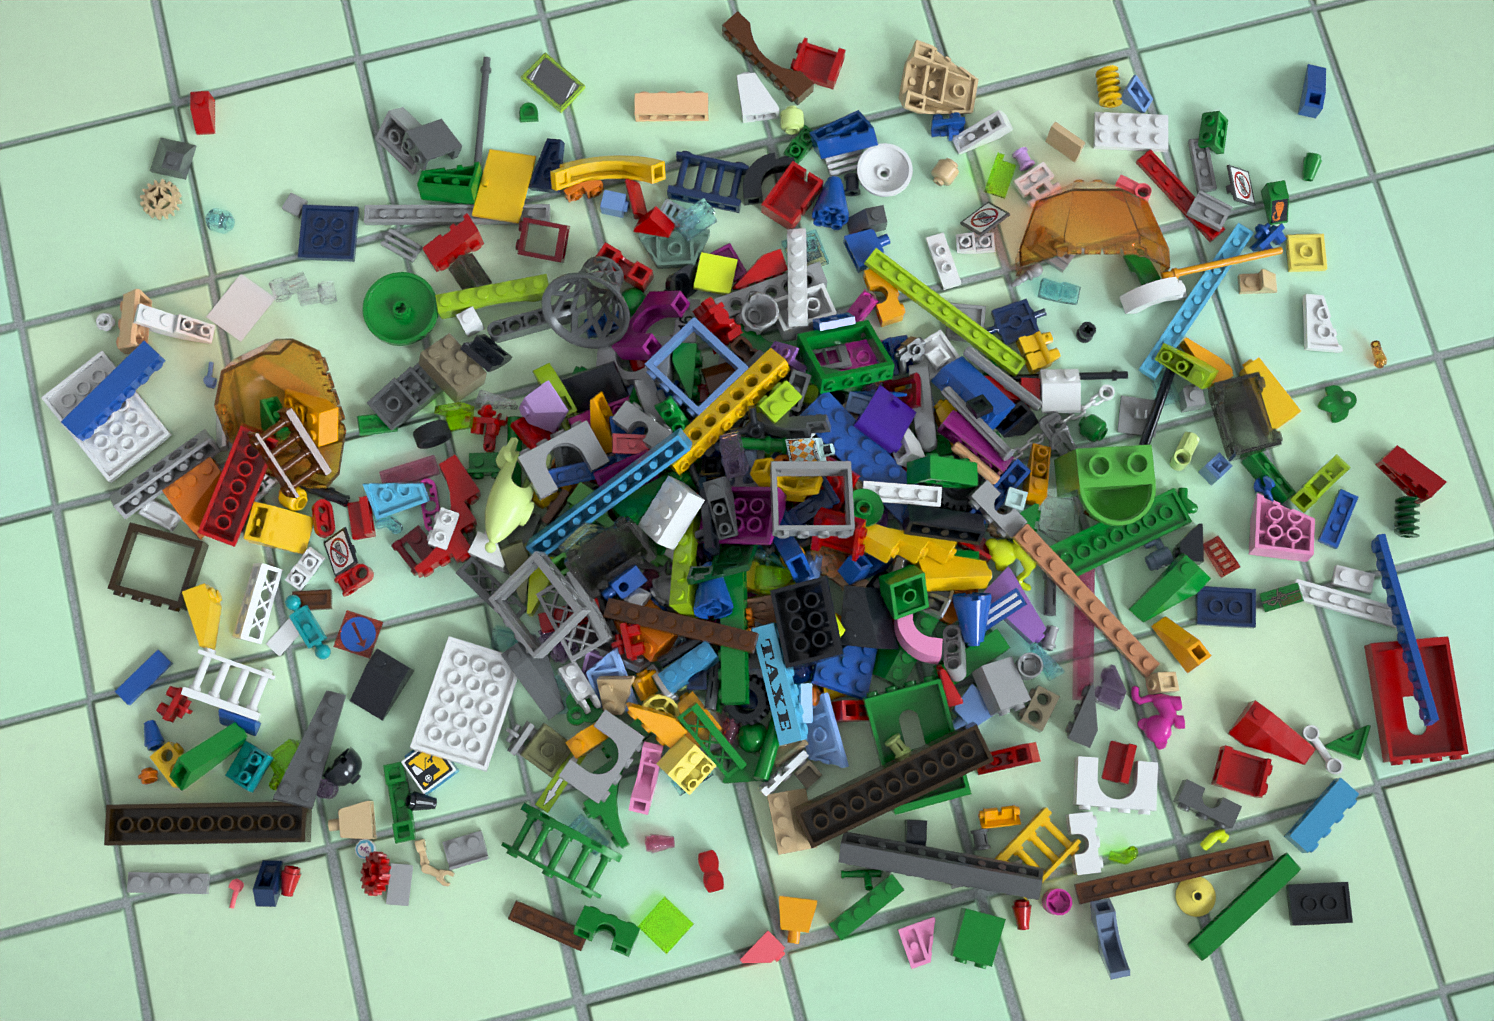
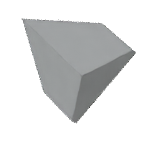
(938, 603)

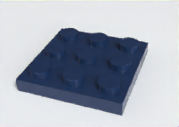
(328, 233)

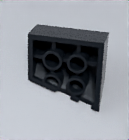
(866, 619)

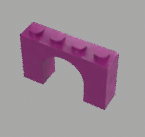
(657, 305)

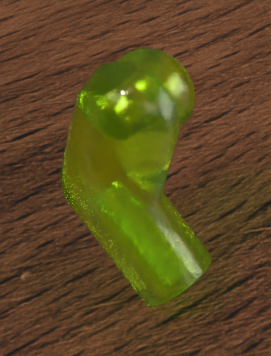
(277, 776)
(1125, 857)

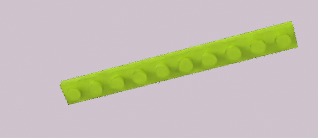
(945, 312)

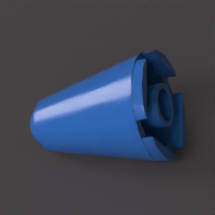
(712, 598)
(972, 615)

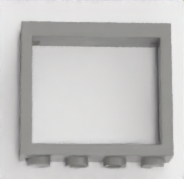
(812, 468)
(511, 620)

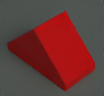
(655, 223)

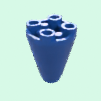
(831, 205)

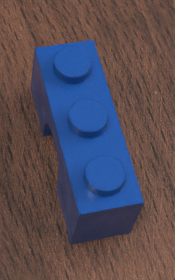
(863, 568)

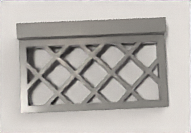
(594, 616)

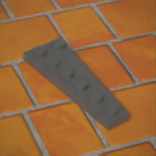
(307, 766)

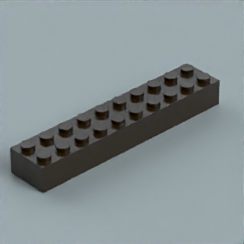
(893, 784)
(206, 823)

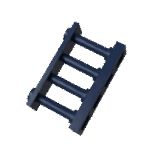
(694, 195)

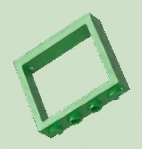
(841, 335)

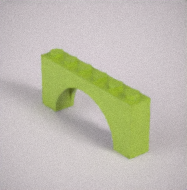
(684, 557)

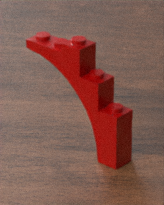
(462, 492)

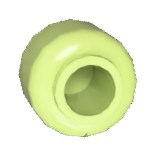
(791, 120)

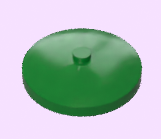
(400, 308)

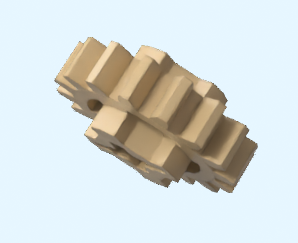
(161, 200)

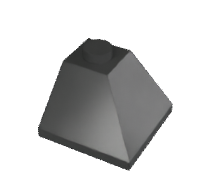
(173, 158)

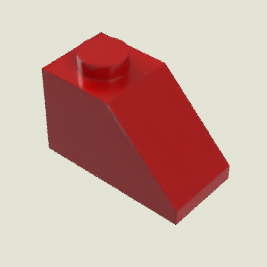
(203, 112)

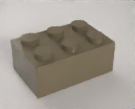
(452, 368)

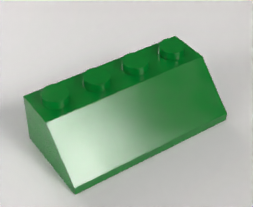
(896, 664)

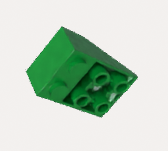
(687, 363)

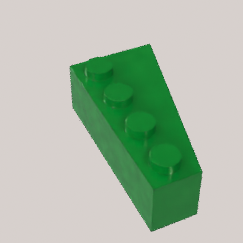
(640, 500)

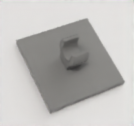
(1134, 415)

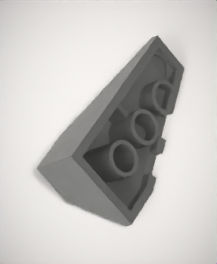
(536, 677)

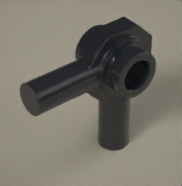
(754, 427)

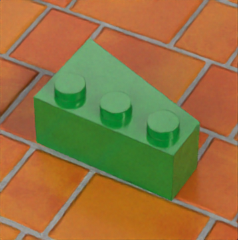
(451, 185)
(943, 471)

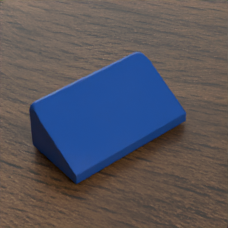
(249, 725)

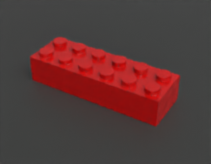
(236, 489)

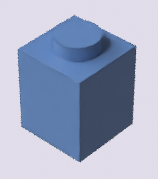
(614, 204)

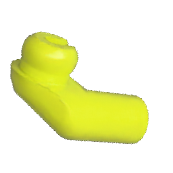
(1213, 837)

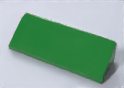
(1260, 466)

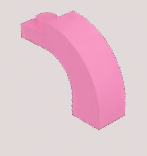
(915, 643)
(646, 778)

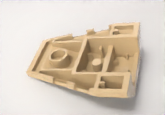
(935, 83)

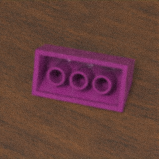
(958, 429)

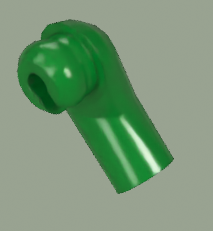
(1190, 506)

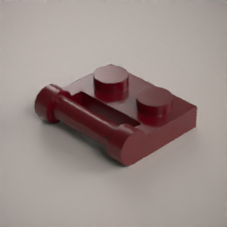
(913, 396)
(418, 541)

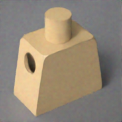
(355, 821)

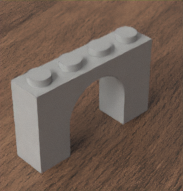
(608, 354)
(579, 438)
(597, 785)

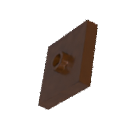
(555, 508)

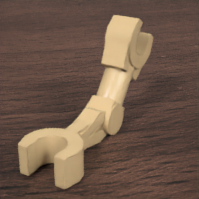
(427, 868)

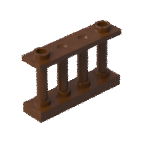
(308, 450)

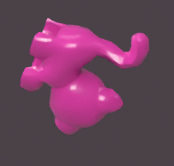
(1158, 727)

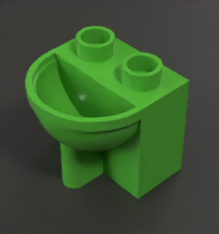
(1111, 482)

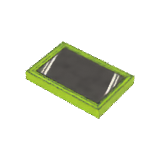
(553, 82)

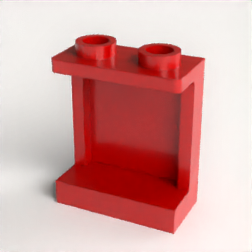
(818, 63)
(852, 544)
(1242, 772)

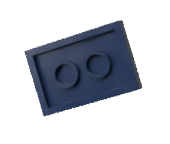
(1226, 607)

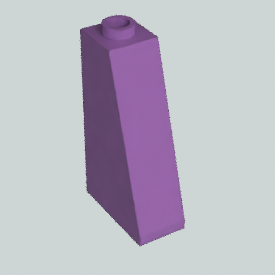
(1025, 620)

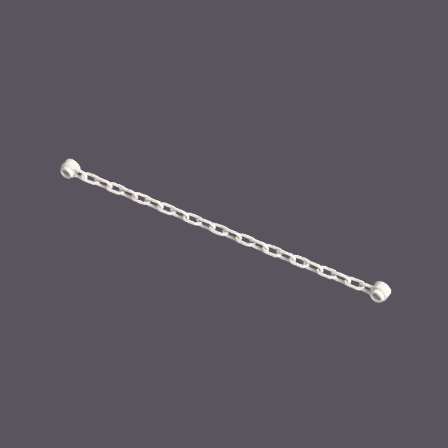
(1105, 388)

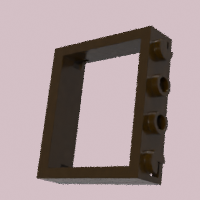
(124, 555)

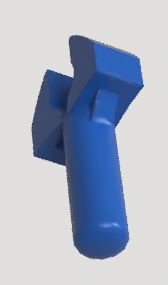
(1266, 491)

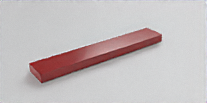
(1173, 189)

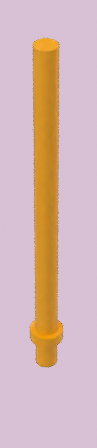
(1221, 263)

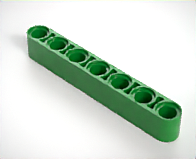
(1243, 906)

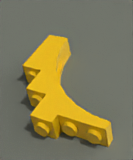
(889, 542)

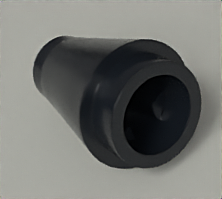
(418, 801)

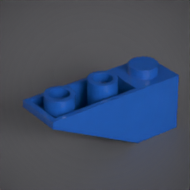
(1313, 92)

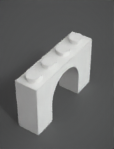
(1088, 793)

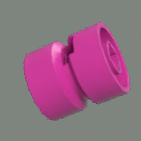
(1056, 901)

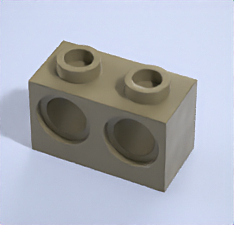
(1043, 711)

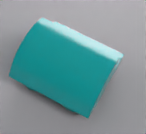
(249, 766)

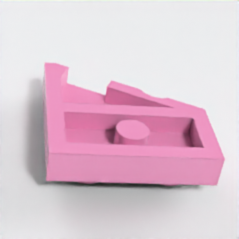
(918, 941)

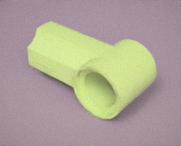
(1184, 450)

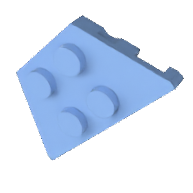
(609, 666)
(824, 735)

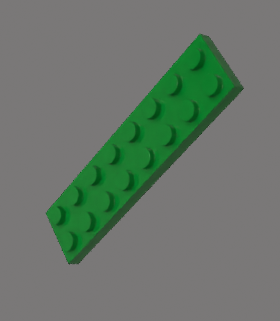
(1107, 542)

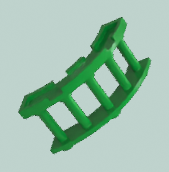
(568, 835)

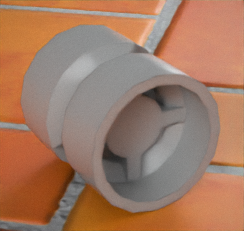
(1029, 666)

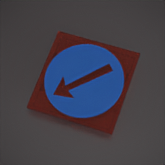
(358, 634)

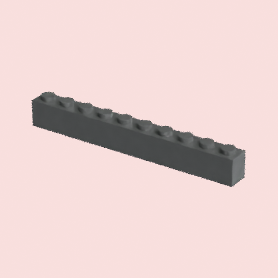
(941, 865)

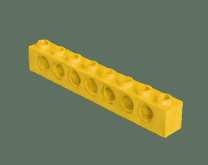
(731, 406)

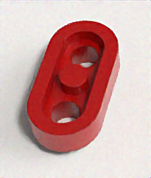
(323, 519)

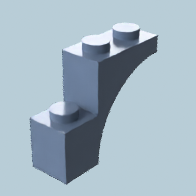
(1109, 943)

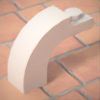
(1153, 293)

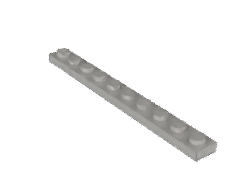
(441, 214)

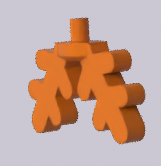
(751, 620)

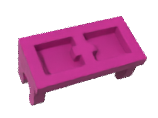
(863, 306)

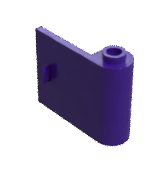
(885, 420)

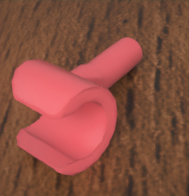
(237, 886)

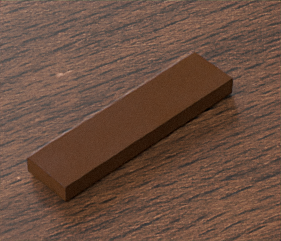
(546, 925)

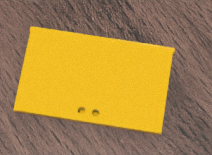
(507, 185)

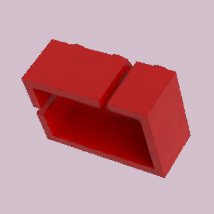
(792, 196)

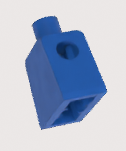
(862, 244)
(624, 583)

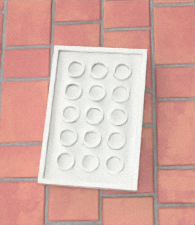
(127, 433)
(465, 705)

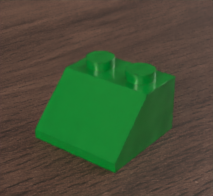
(904, 591)

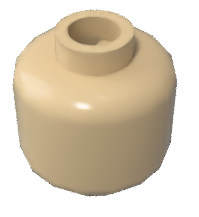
(945, 172)

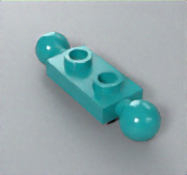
(307, 627)

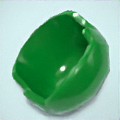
(633, 298)
(751, 737)

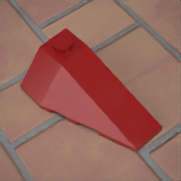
(1265, 731)

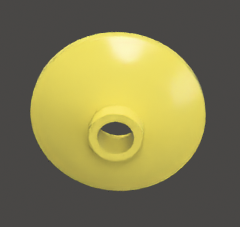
(1185, 896)

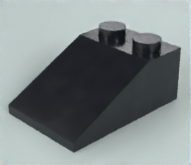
(380, 684)

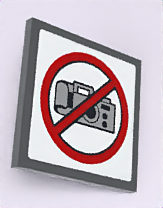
(1240, 185)
(985, 219)

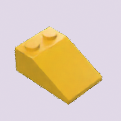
(205, 613)

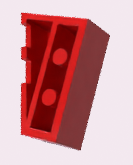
(1410, 474)

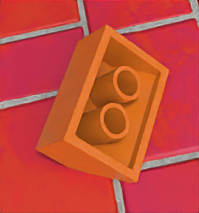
(655, 642)

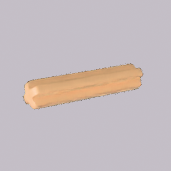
(983, 469)

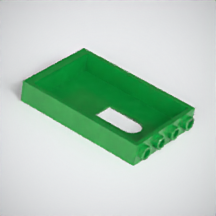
(931, 706)

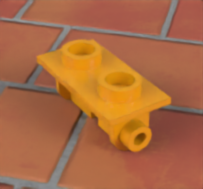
(1006, 817)

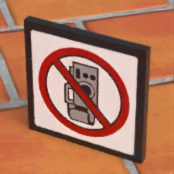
(340, 552)

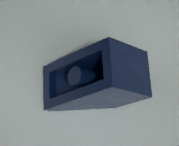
(268, 884)

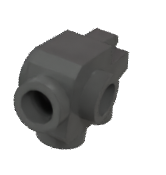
(910, 349)

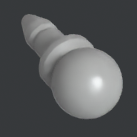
(1032, 271)

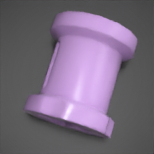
(1023, 159)

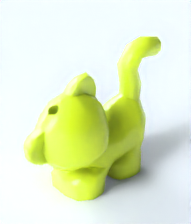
(1005, 553)

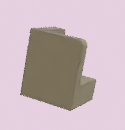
(808, 774)

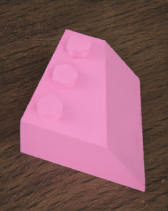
(1280, 531)

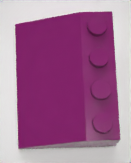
(754, 515)

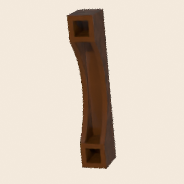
(792, 83)

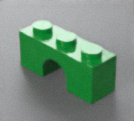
(593, 921)

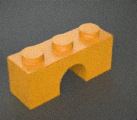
(890, 310)

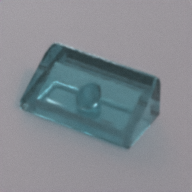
(503, 638)

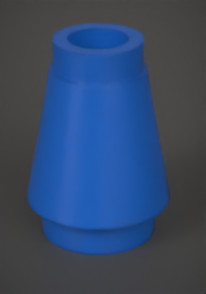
(152, 736)

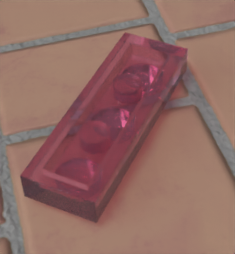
(411, 471)

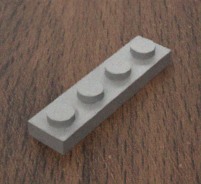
(168, 883)

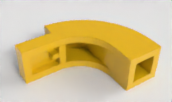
(793, 486)

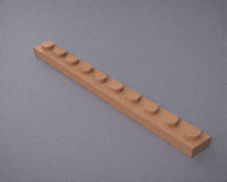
(1085, 600)

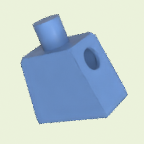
(971, 710)

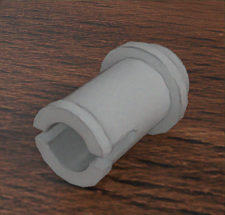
(1050, 638)

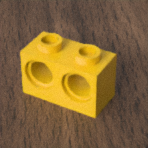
(161, 762)

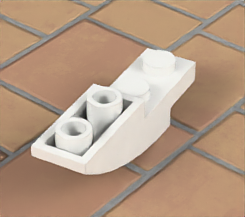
(174, 326)

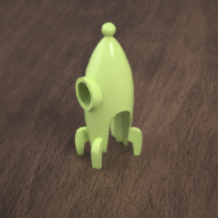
(507, 503)

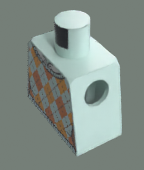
(808, 449)

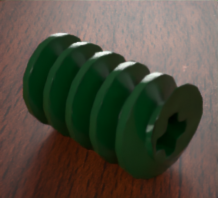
(1405, 517)

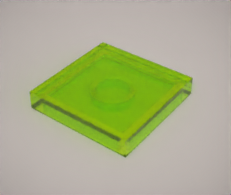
(665, 925)

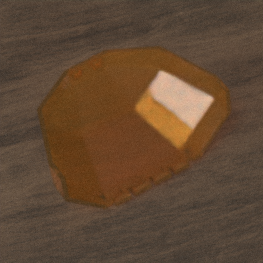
(1091, 218)
(267, 374)

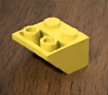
(686, 764)

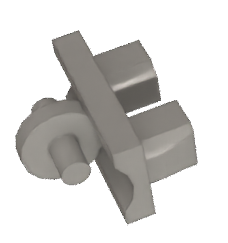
(526, 732)

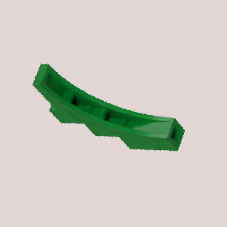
(609, 809)

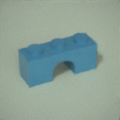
(696, 660)

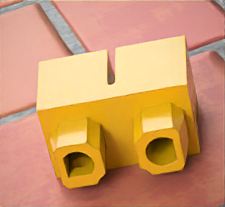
(1035, 351)

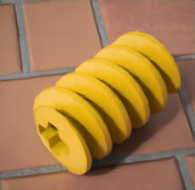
(1107, 87)

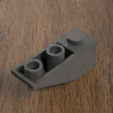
(722, 506)
(1084, 725)

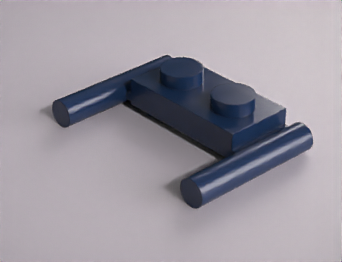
(806, 511)

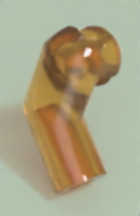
(1378, 354)

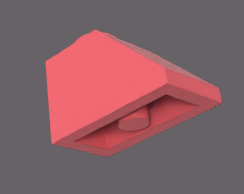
(764, 950)

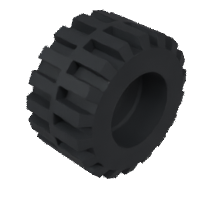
(751, 717)

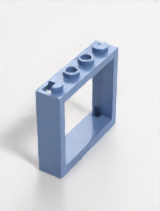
(667, 386)

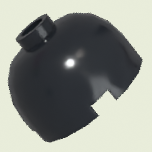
(344, 769)

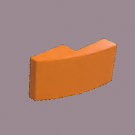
(589, 188)

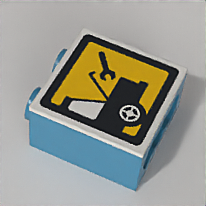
(428, 770)

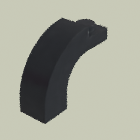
(759, 172)

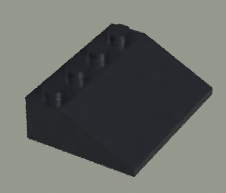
(806, 623)

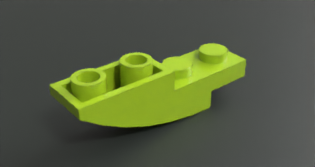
(547, 373)

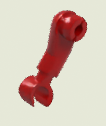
(490, 440)

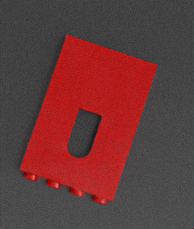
(1391, 683)

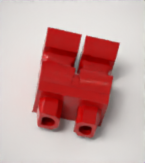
(717, 321)

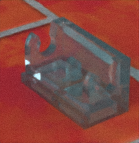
(695, 220)

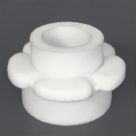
(105, 317)

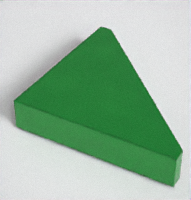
(1351, 744)

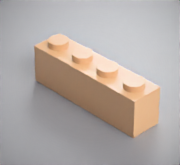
(671, 106)

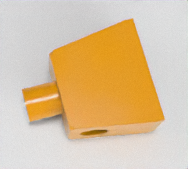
(796, 916)

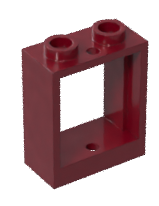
(562, 240)

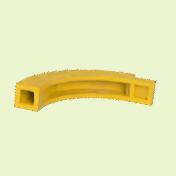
(608, 167)

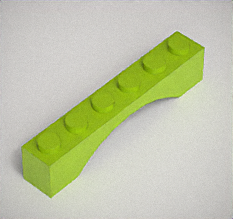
(519, 290)

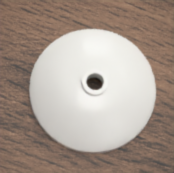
(888, 160)

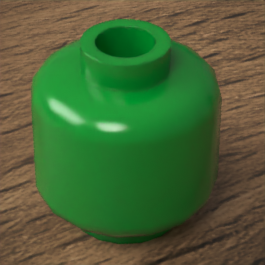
(1093, 428)

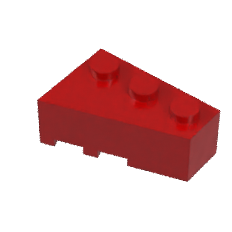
(458, 241)

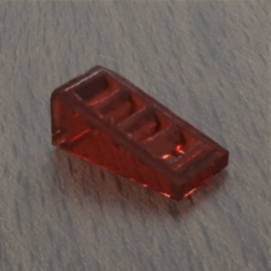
(1214, 559)

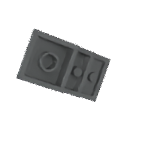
(404, 396)

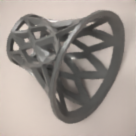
(579, 279)

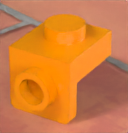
(644, 684)

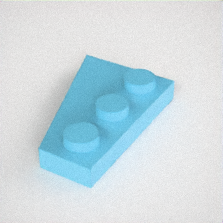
(394, 497)

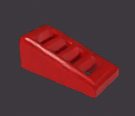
(951, 693)

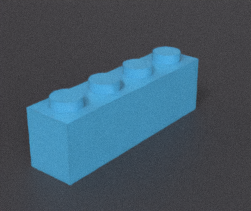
(1322, 815)

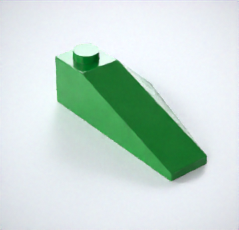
(1177, 583)

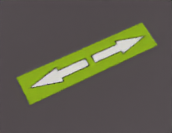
(555, 786)

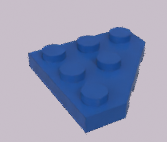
(848, 672)

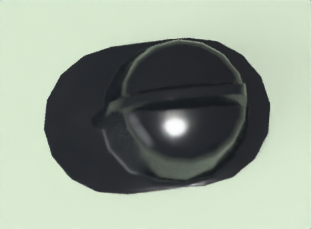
(682, 281)

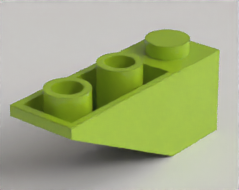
(1187, 366)

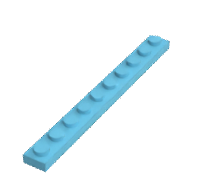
(1196, 300)

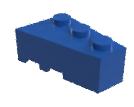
(844, 136)

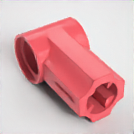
(1134, 187)

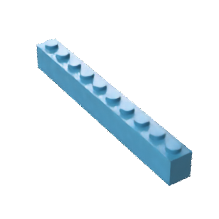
(611, 492)

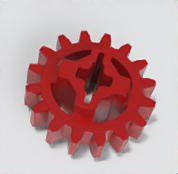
(375, 873)

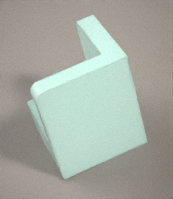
(1014, 499)

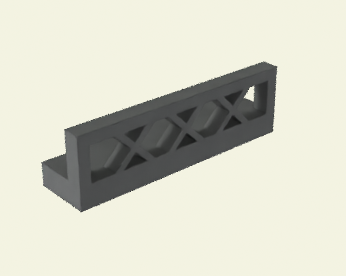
(483, 592)

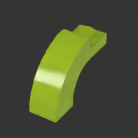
(1319, 483)

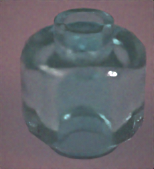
(220, 220)

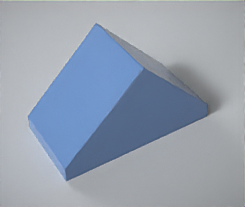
(1136, 95)
(1215, 469)

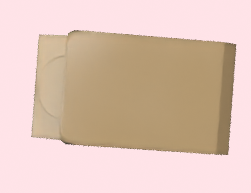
(1257, 283)

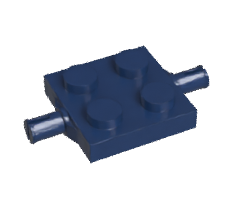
(1015, 321)

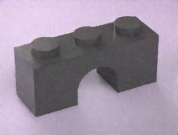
(1190, 798)

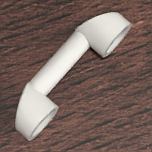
(1332, 765)

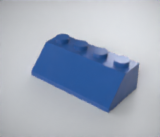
(971, 383)

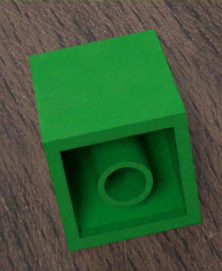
(977, 938)

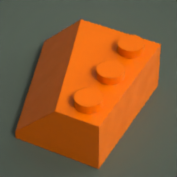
(193, 493)

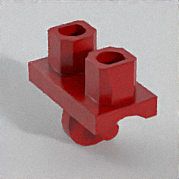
(492, 424)
(632, 650)
(177, 707)

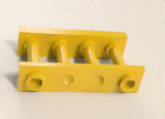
(1028, 833)

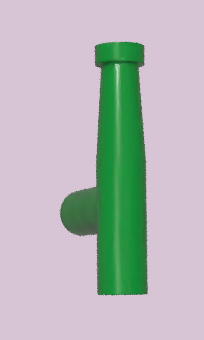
(866, 874)

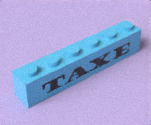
(780, 686)

